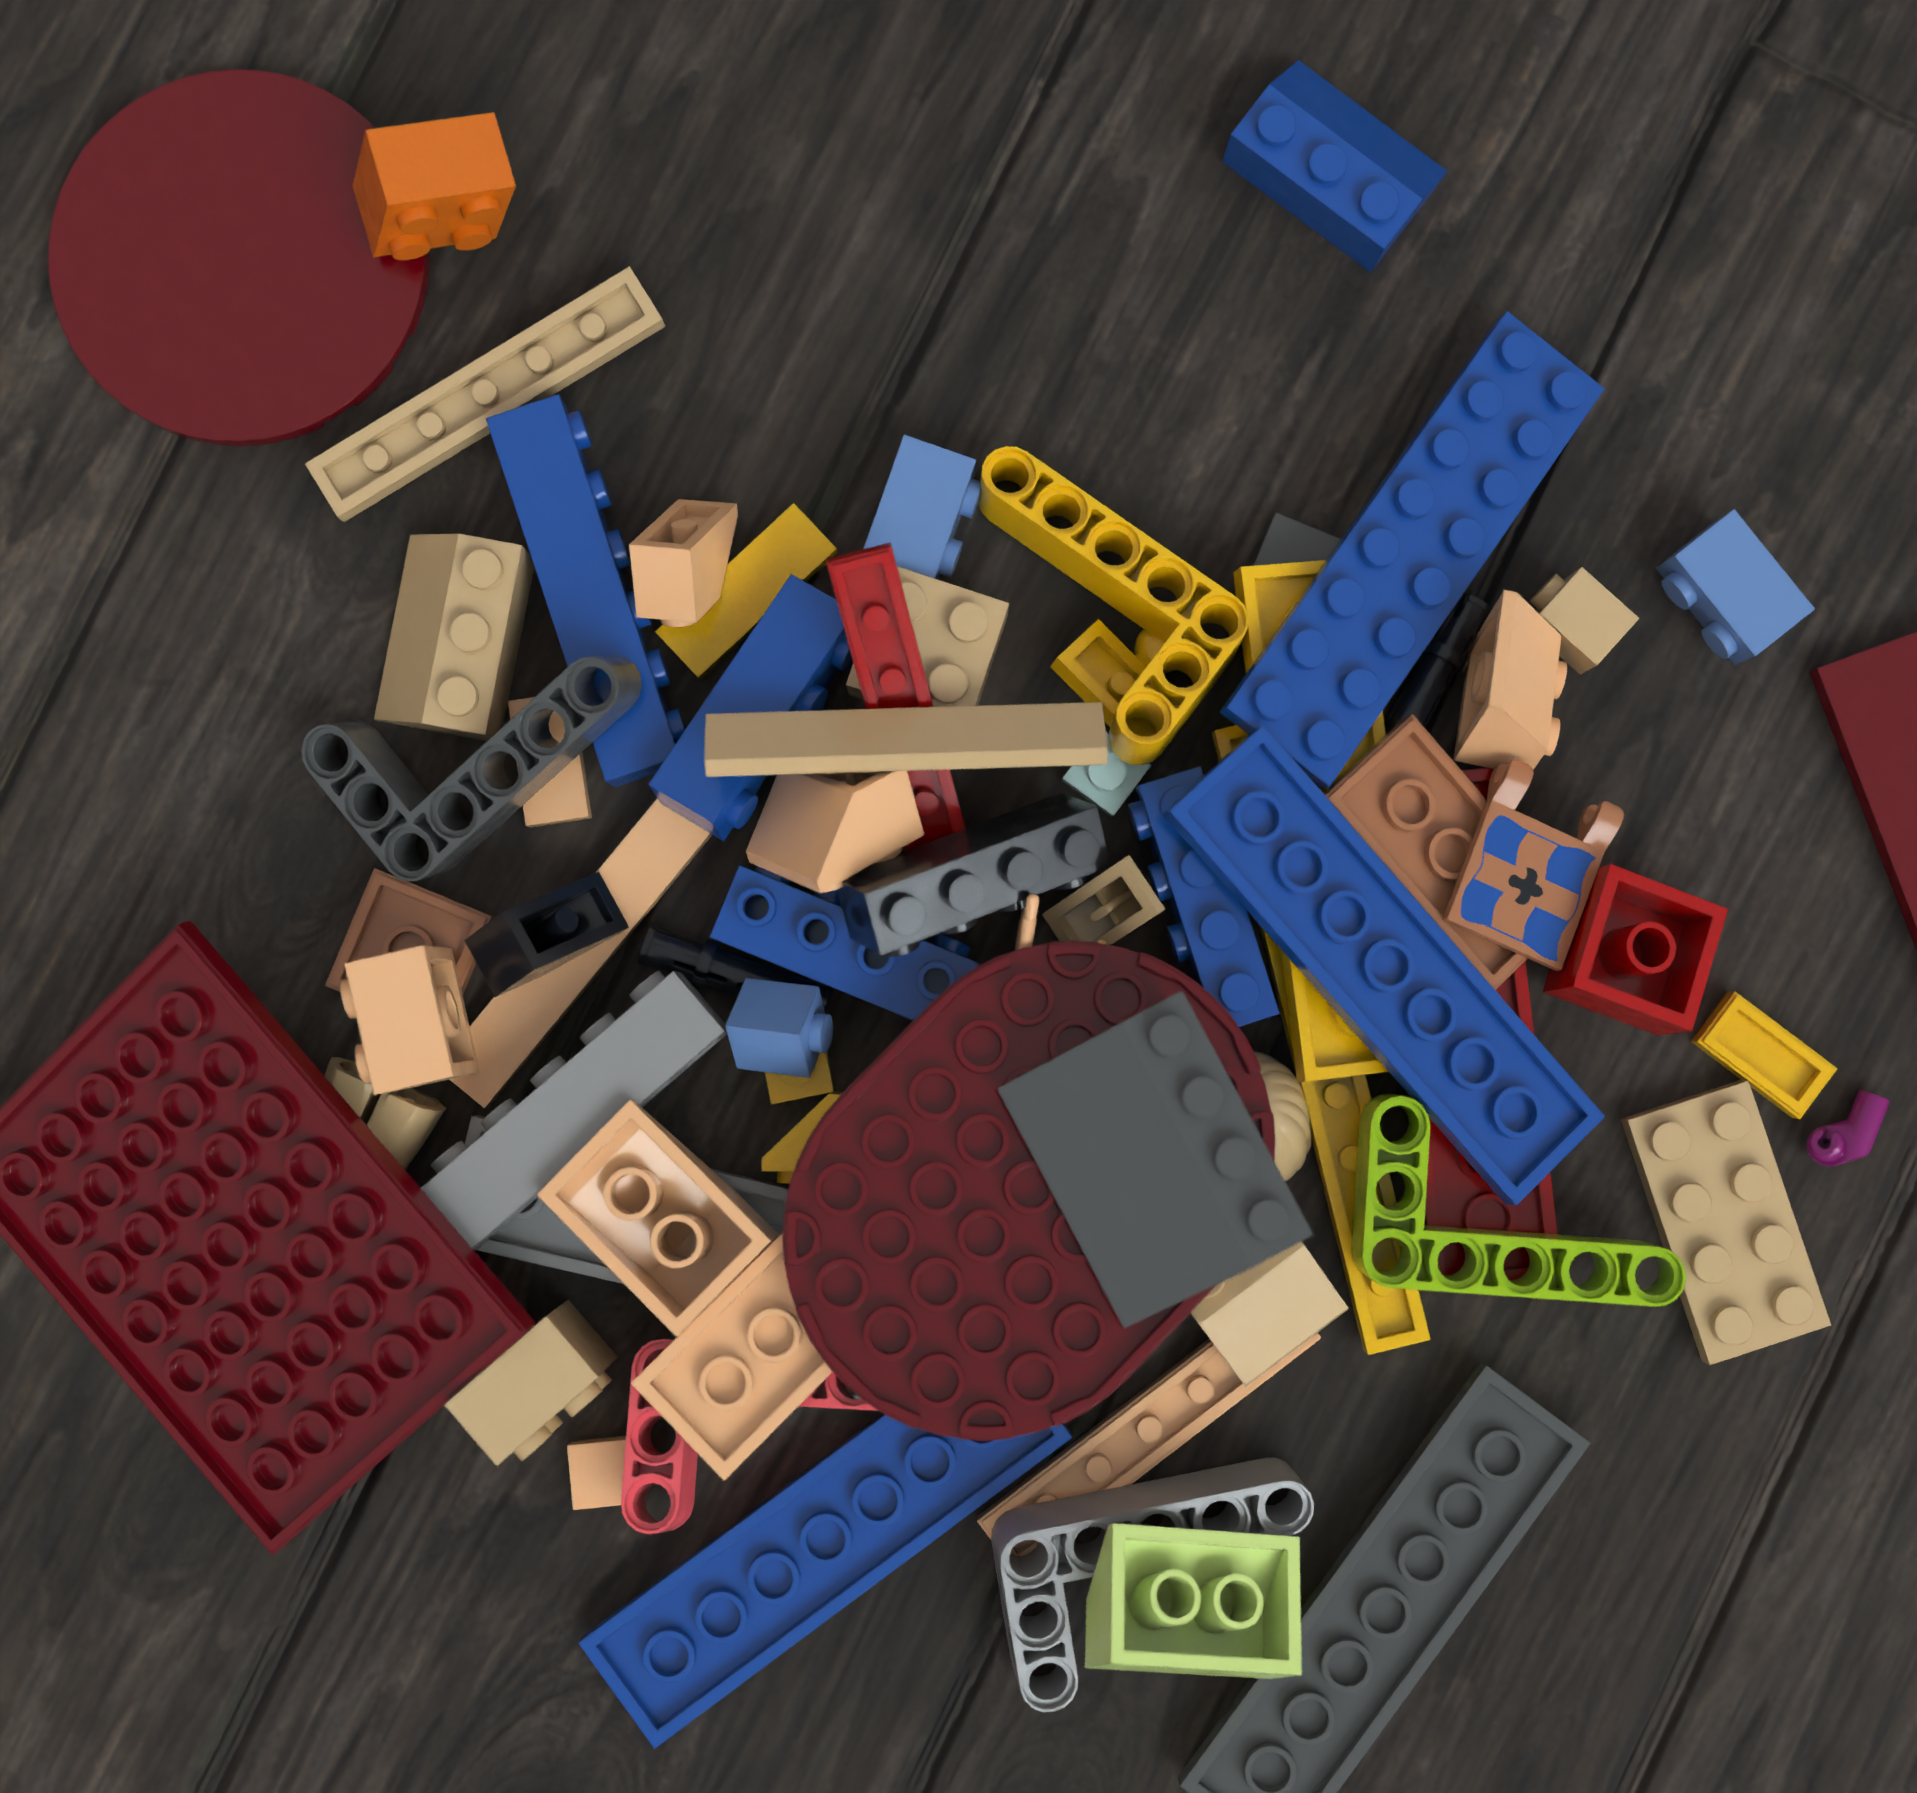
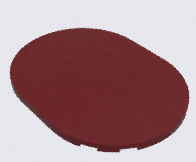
(927, 1230)

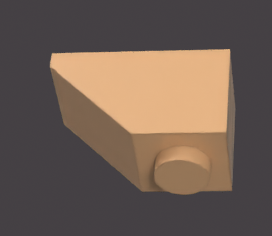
(682, 561)

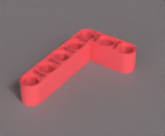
(678, 1466)

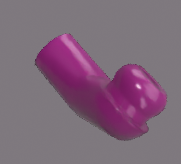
(1851, 1137)

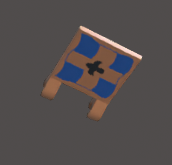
(1524, 878)

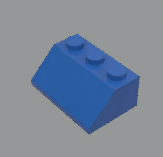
(1332, 164)

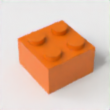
(433, 185)

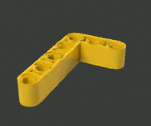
(1125, 589)

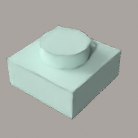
(1105, 784)

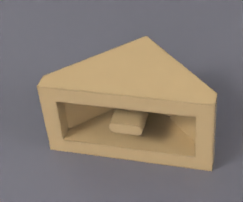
(1105, 906)

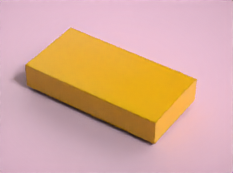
(1764, 1055)

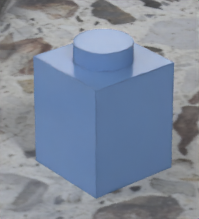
(778, 1027)

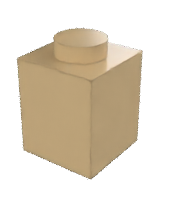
(1584, 616)

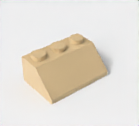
(455, 635)

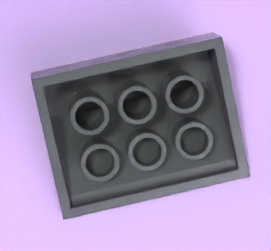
(1154, 1161)

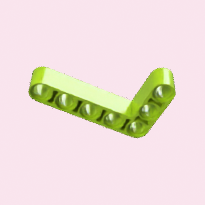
(1484, 1249)

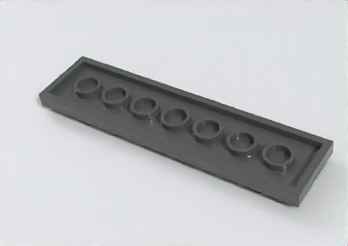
(1394, 1595)

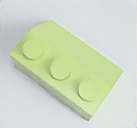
(1195, 1603)

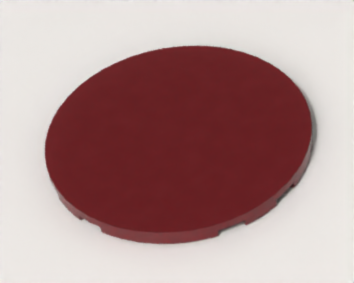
(225, 262)

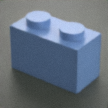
(924, 506)
(1733, 589)

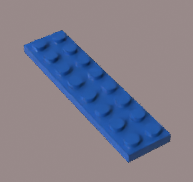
(1413, 549)
(1384, 965)
(796, 1564)

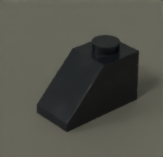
(545, 933)

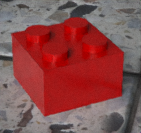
(1640, 953)

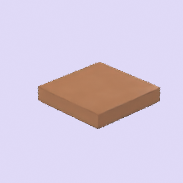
(405, 916)

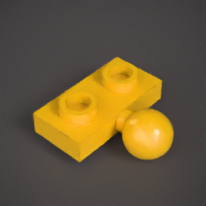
(1105, 669)

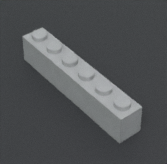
(532, 1141)

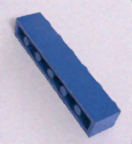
(583, 574)

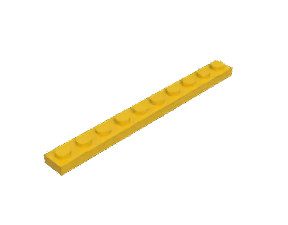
(1384, 1315)

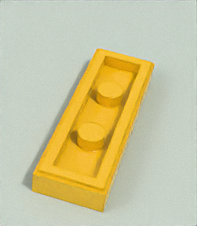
(749, 587)

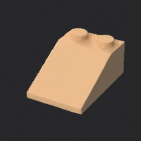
(657, 1216)

